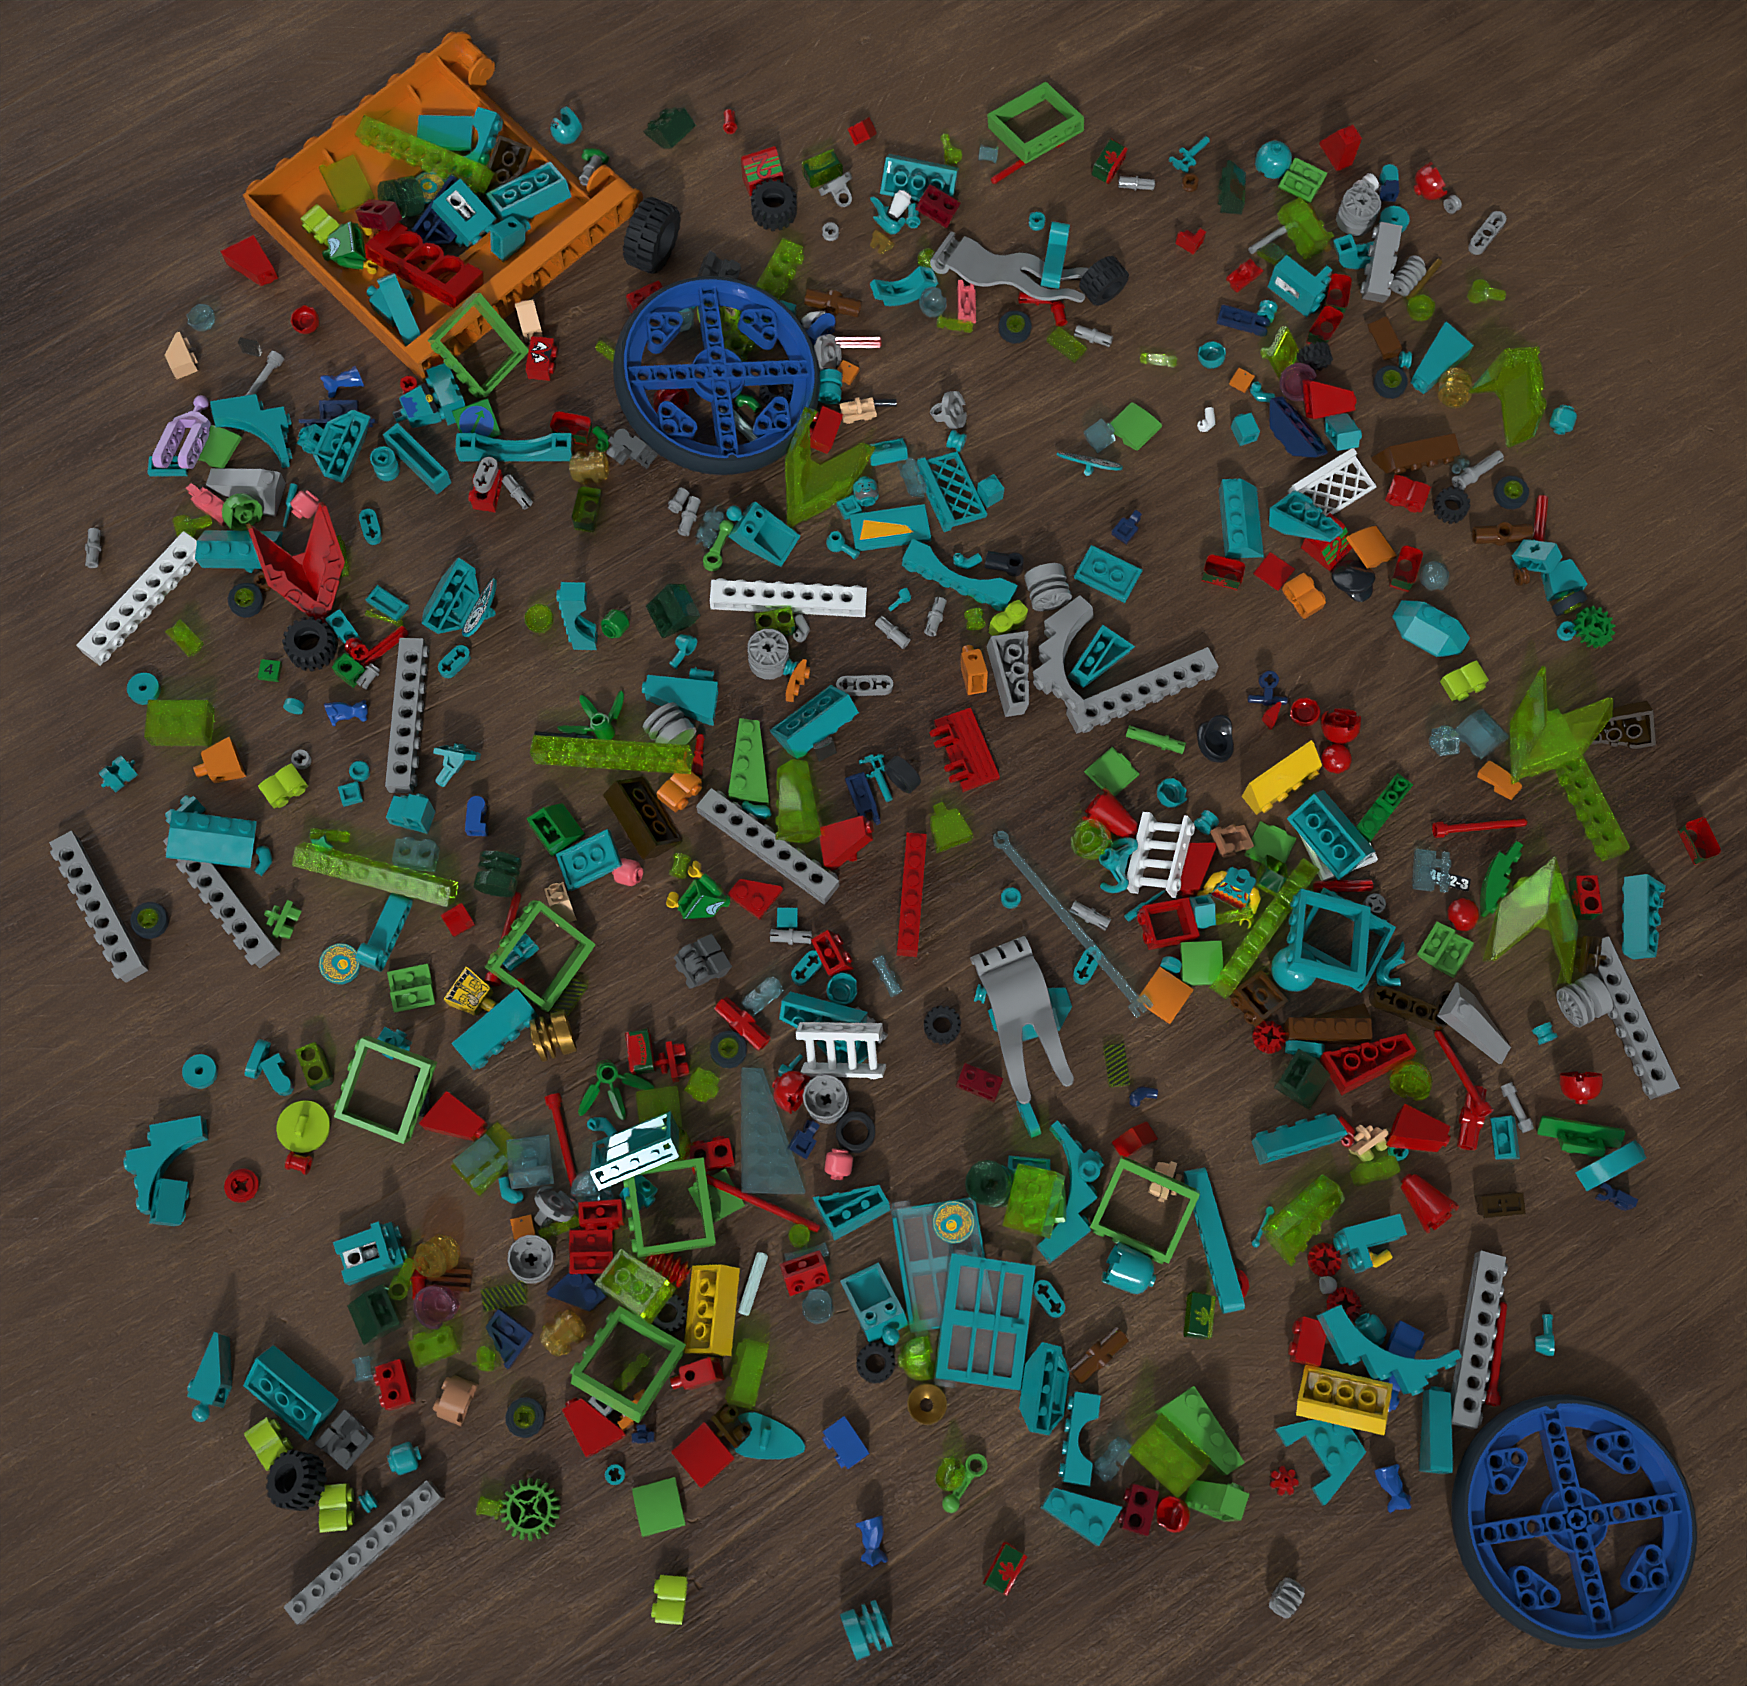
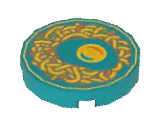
(430, 185)
(339, 964)
(953, 1222)

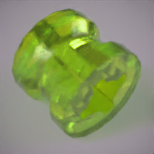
(974, 619)

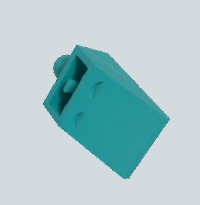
(768, 534)
(875, 1304)
(213, 1378)

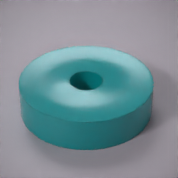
(1396, 213)
(142, 680)
(191, 1067)

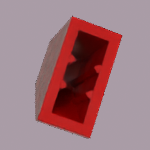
(1342, 147)
(250, 261)
(1326, 400)
(844, 840)
(1195, 867)
(454, 1119)
(1417, 1131)
(591, 1427)

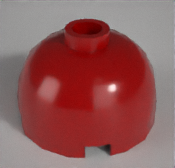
(1429, 183)
(676, 396)
(1341, 725)
(1581, 1086)
(789, 1090)

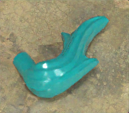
(887, 224)
(1386, 966)

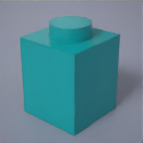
(1245, 429)
(990, 490)
(1203, 910)

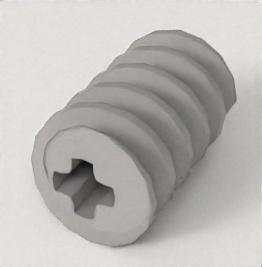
(1408, 276)

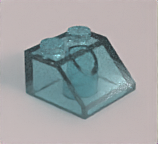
(1481, 733)
(530, 1162)

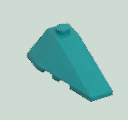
(1301, 518)

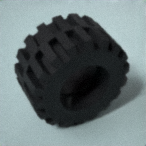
(774, 193)
(1104, 280)
(301, 632)
(296, 1480)

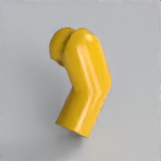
(1381, 1258)

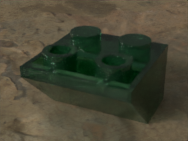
(669, 127)
(1231, 189)
(672, 610)
(1302, 1079)
(375, 1314)

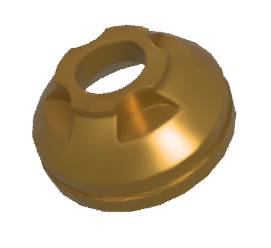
(935, 1395)

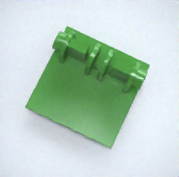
(720, 1202)

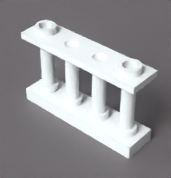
(1139, 859)
(841, 1031)

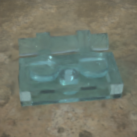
(1424, 870)
(477, 1155)

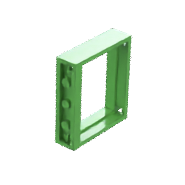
(1045, 141)
(503, 330)
(565, 974)
(417, 1098)
(1156, 1177)
(634, 1221)
(610, 1397)

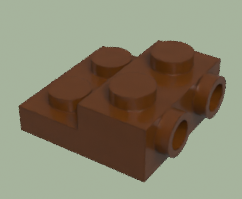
(1257, 998)

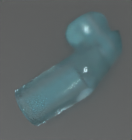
(1459, 464)

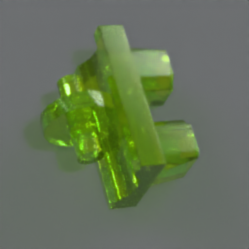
(185, 638)

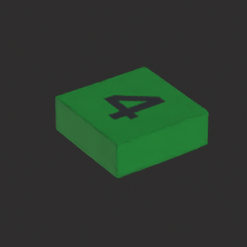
(269, 670)

